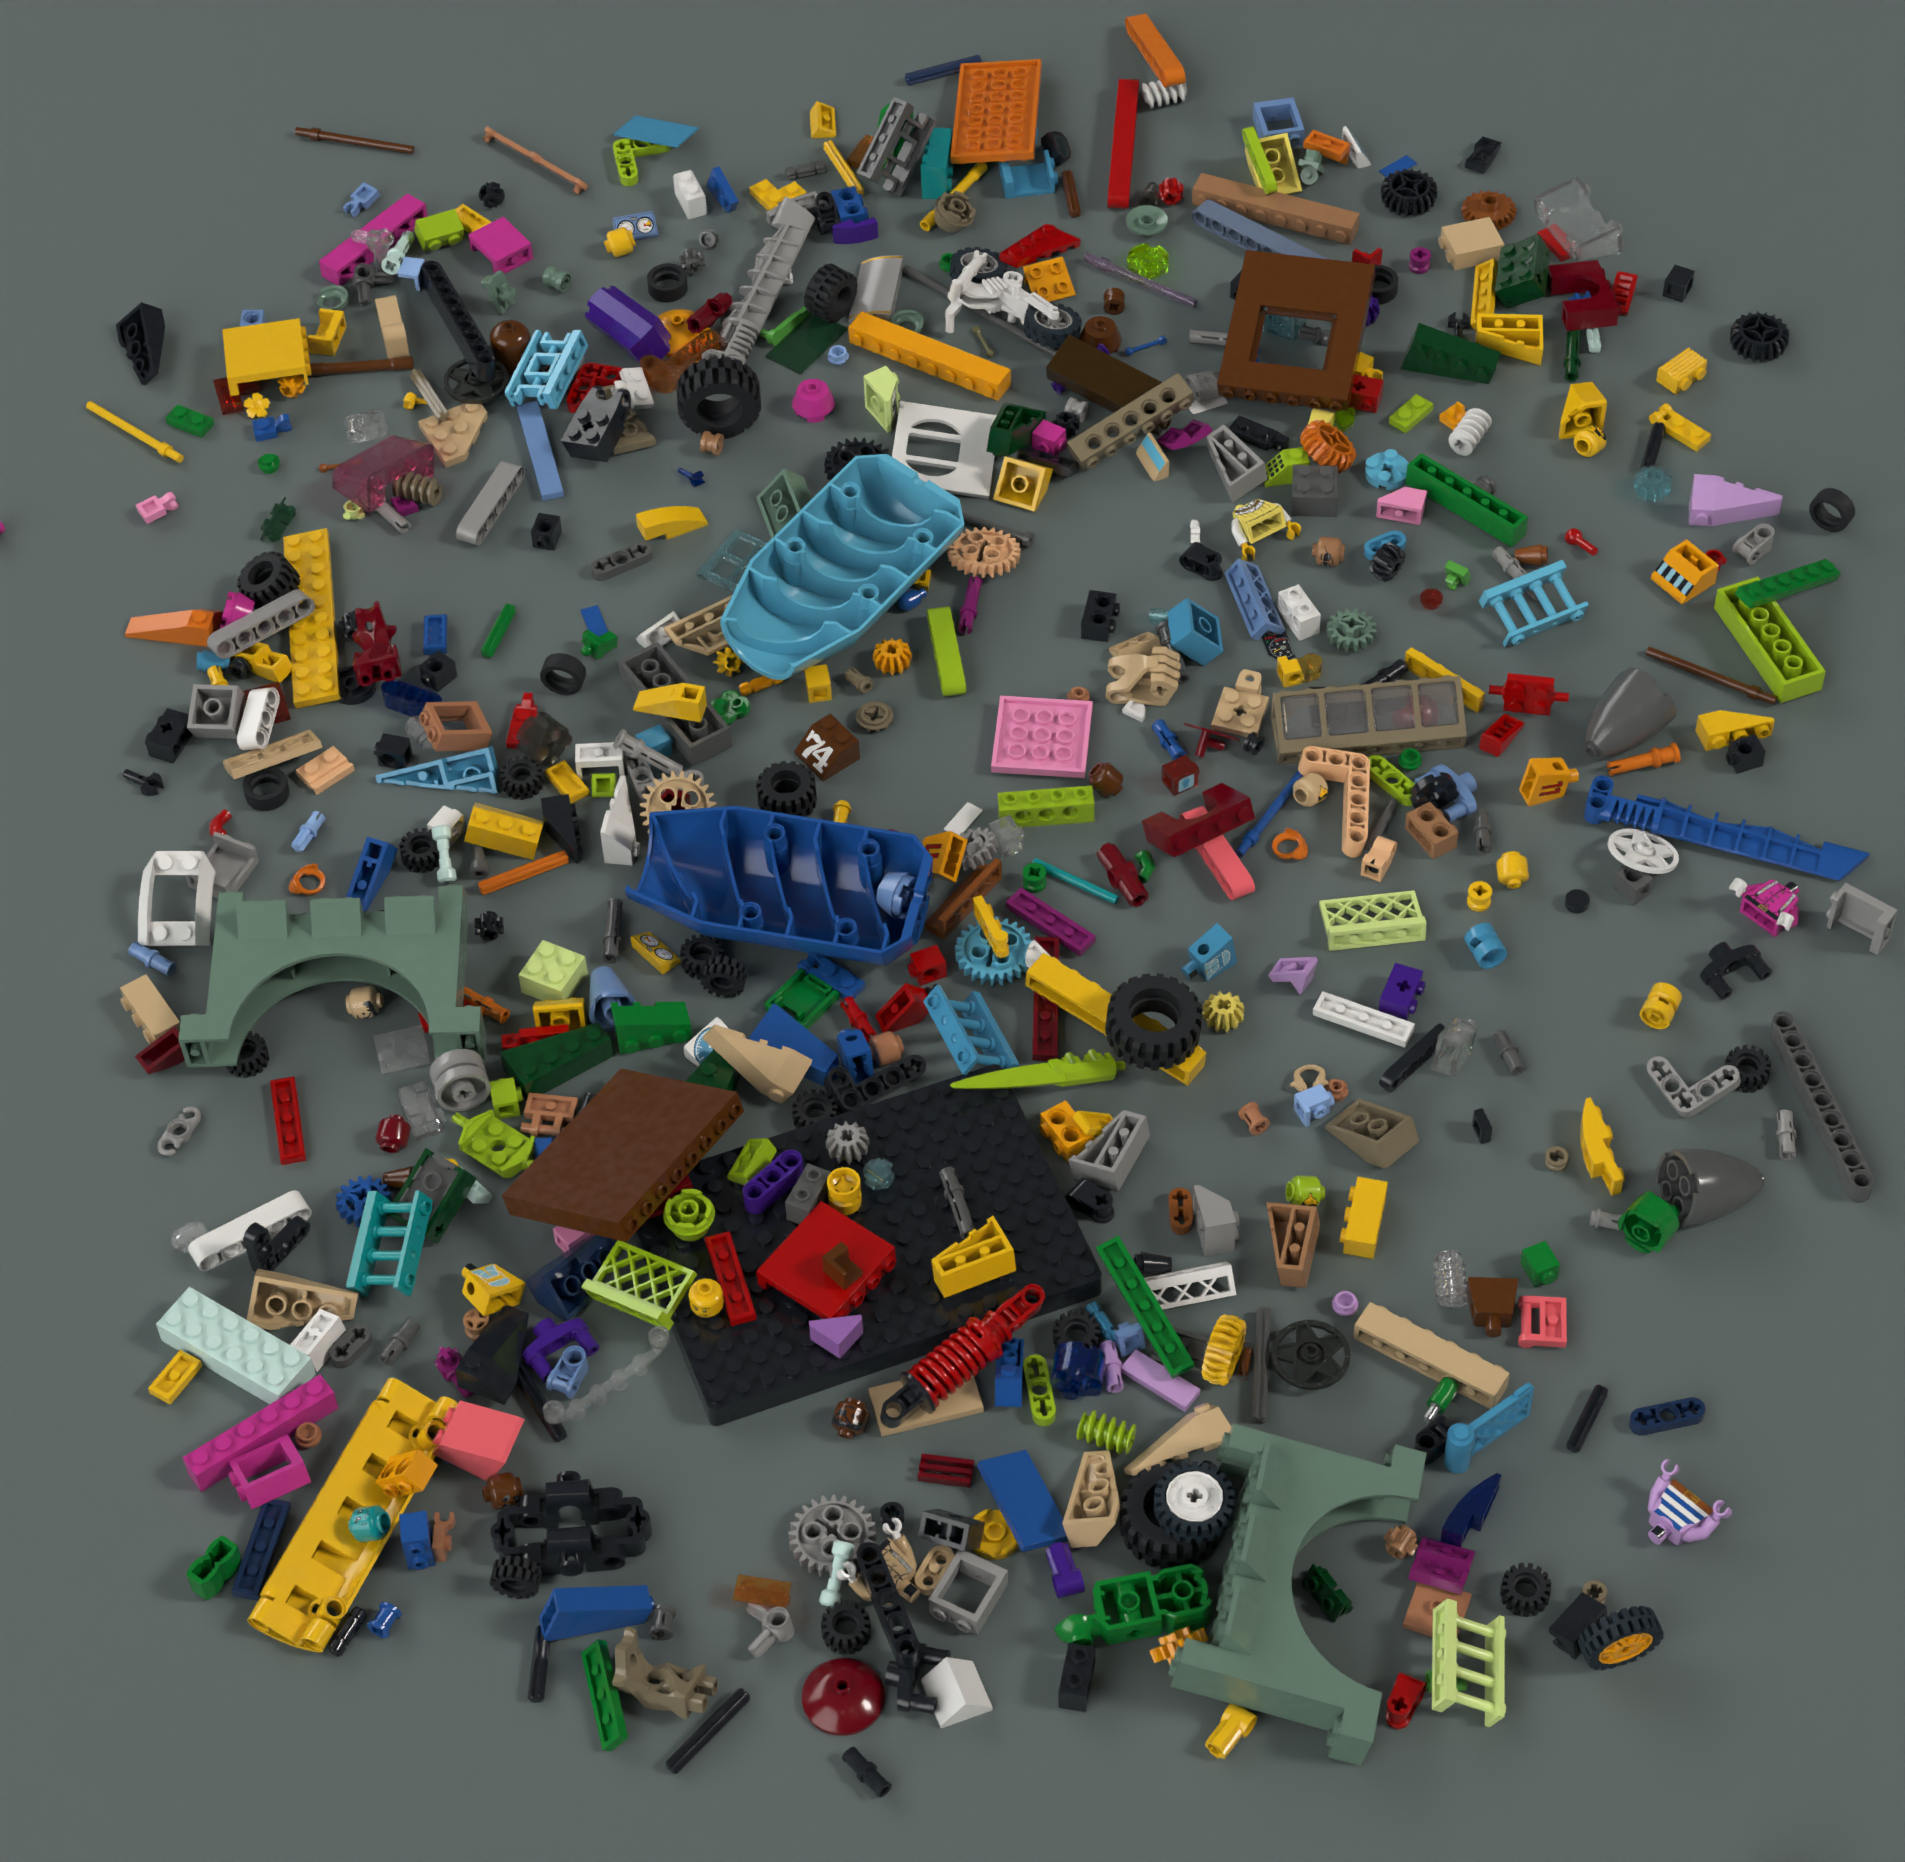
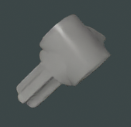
(772, 1630)

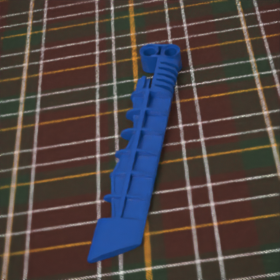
(1740, 839)

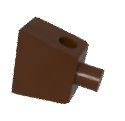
(1492, 1303)

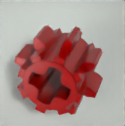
(1171, 191)

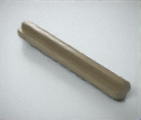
(429, 395)

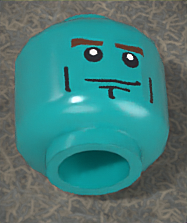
(369, 1523)

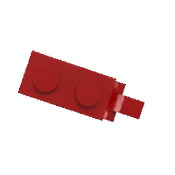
(520, 715)
(530, 1035)

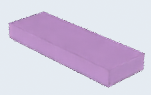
(1156, 1379)

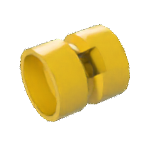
(1660, 1005)
(844, 1190)

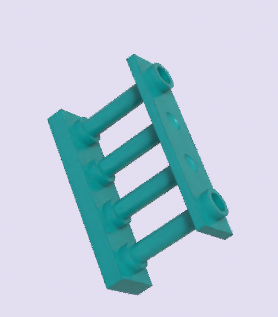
(369, 1239)

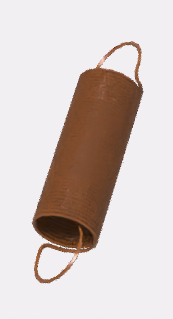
(1245, 1361)

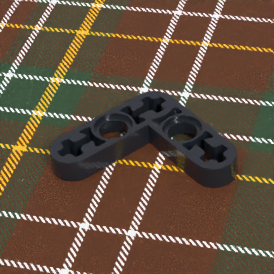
(269, 1253)

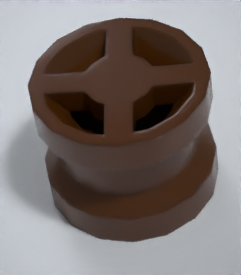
(1114, 301)

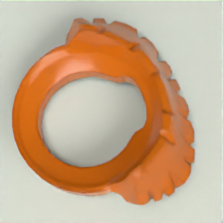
(1299, 853)
(311, 869)

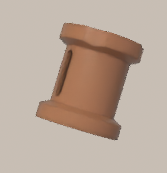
(1254, 1119)

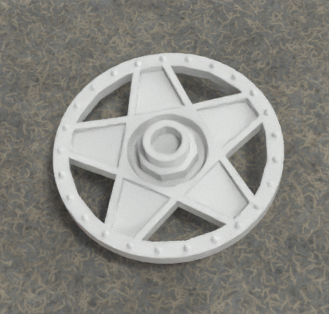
(1642, 852)

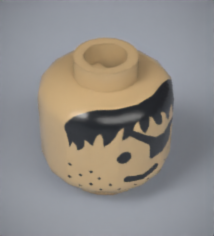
(364, 1002)

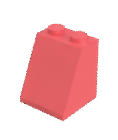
(477, 1438)

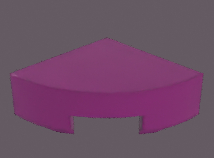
(403, 506)

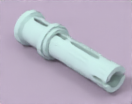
(396, 254)

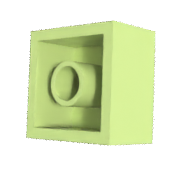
(552, 973)

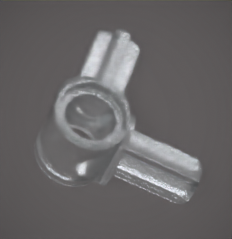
(372, 241)

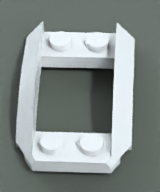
(177, 932)

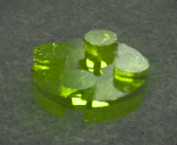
(1153, 269)

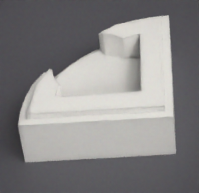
(1135, 710)
(1033, 953)

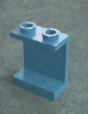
(1028, 179)

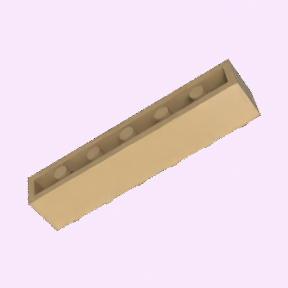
(1431, 1354)

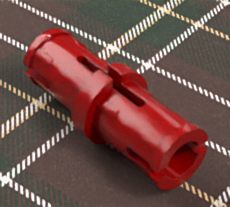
(857, 1018)

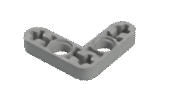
(643, 769)
(1693, 1094)

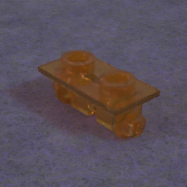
(762, 1591)

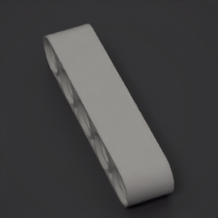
(490, 503)
(250, 624)

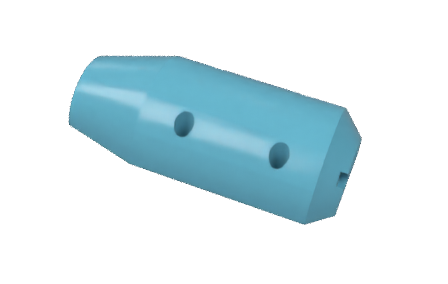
(838, 565)

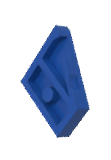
(721, 190)

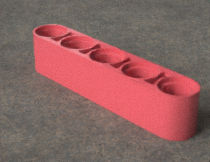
(1223, 862)

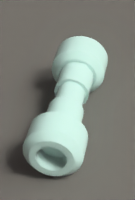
(446, 873)
(842, 1552)

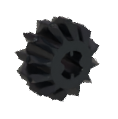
(1387, 562)

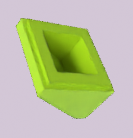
(603, 785)

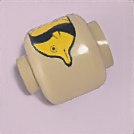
(1310, 789)

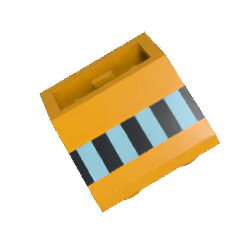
(1685, 572)

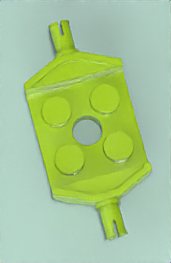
(487, 1131)

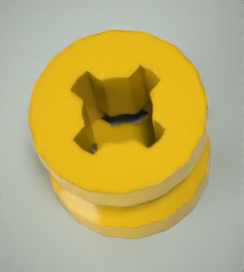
(1479, 896)

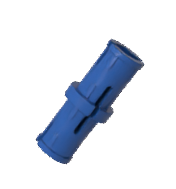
(1168, 739)

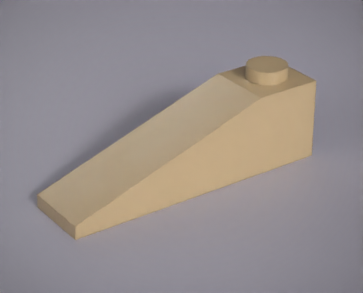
(765, 1067)

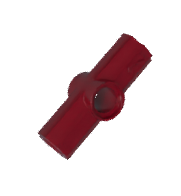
(709, 313)
(1122, 875)

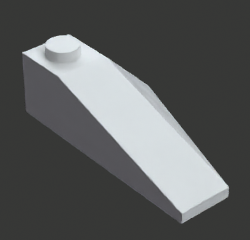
(618, 829)

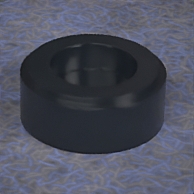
(1577, 901)

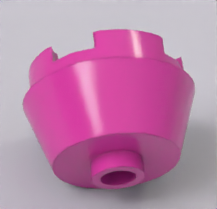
(813, 400)
(236, 608)

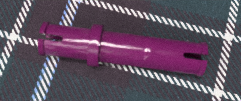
(968, 611)

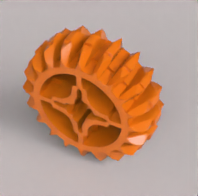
(1327, 445)

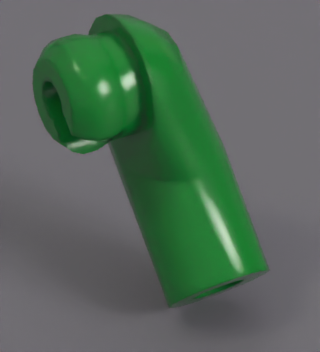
(1148, 865)

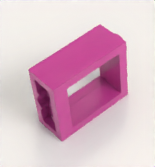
(273, 1484)

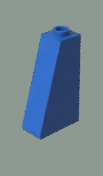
(783, 1030)
(593, 1610)

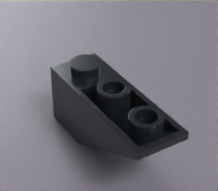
(560, 824)

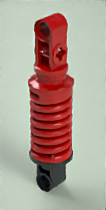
(960, 1357)

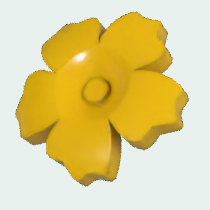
(257, 406)

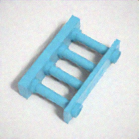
(1533, 581)

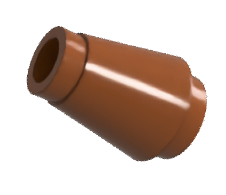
(1532, 555)

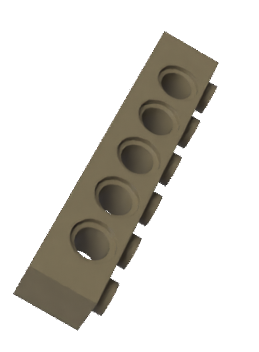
(1135, 411)

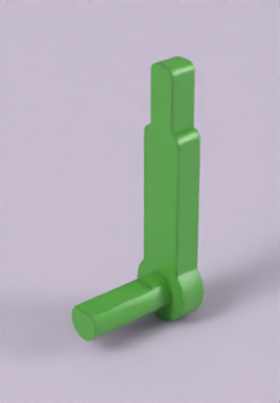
(775, 335)

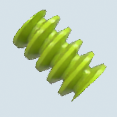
(1106, 1432)

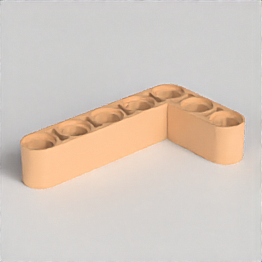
(1354, 772)

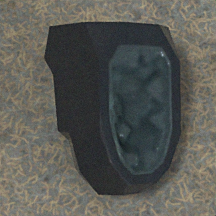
(1057, 146)

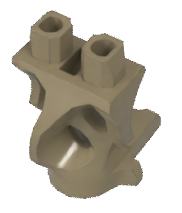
(678, 1690)

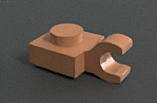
(442, 1541)

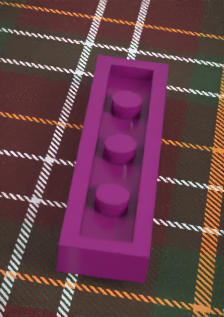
(1050, 921)

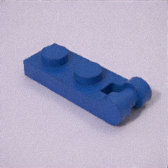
(833, 975)

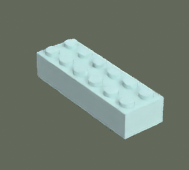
(234, 1347)

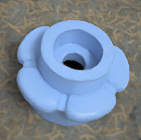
(838, 355)

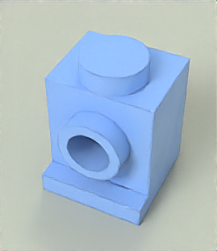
(1313, 1103)

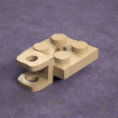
(1244, 697)

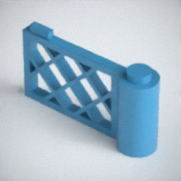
(1467, 1440)

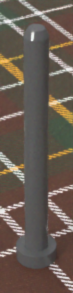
(1026, 538)

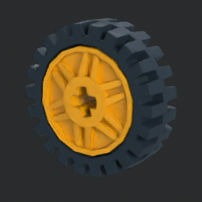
(1620, 1637)

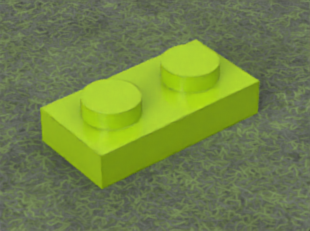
(1411, 413)

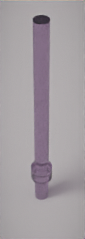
(1105, 265)

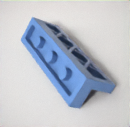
(1253, 599)

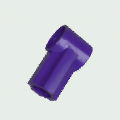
(1065, 1576)

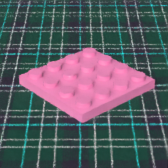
(1042, 736)

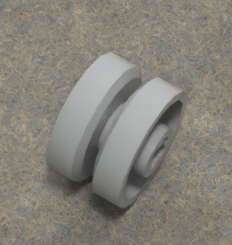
(460, 1080)

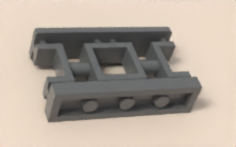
(886, 141)

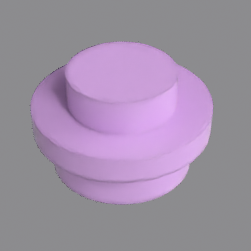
(1345, 1303)

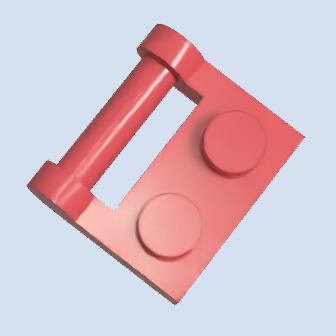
(1551, 1322)

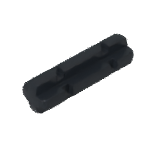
(347, 1631)

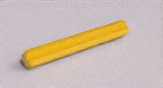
(842, 166)

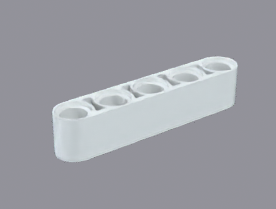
(227, 1240)

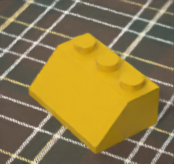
(503, 831)

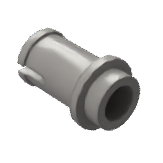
(1604, 1219)

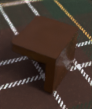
(840, 1267)

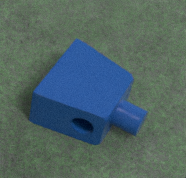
(852, 1047)

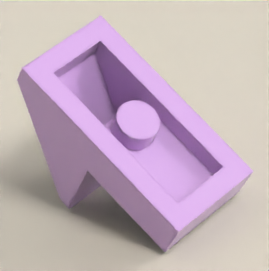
(1297, 970)

